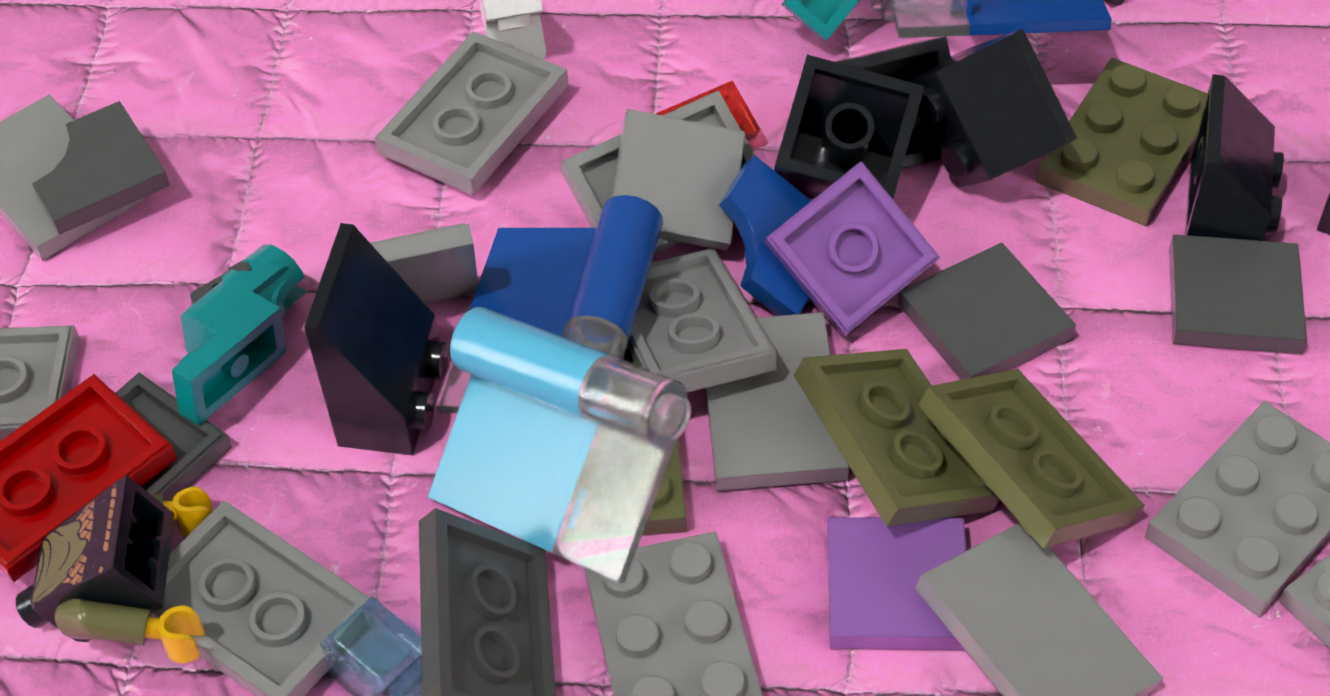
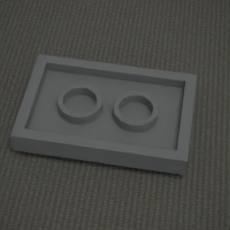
(482, 611)

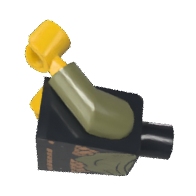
(110, 567)

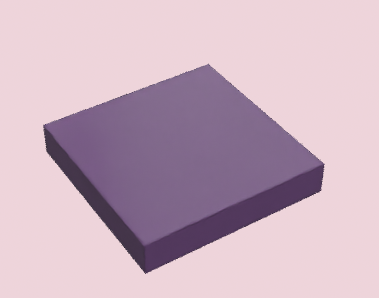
(851, 249)
(875, 581)

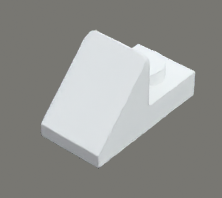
(515, 24)

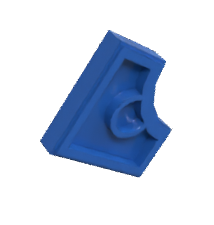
(758, 206)

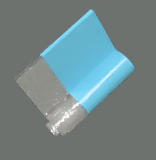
(557, 441)

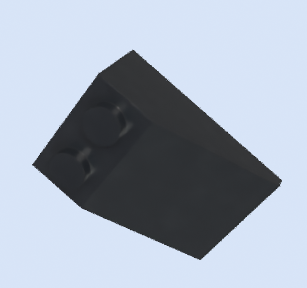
(373, 349)

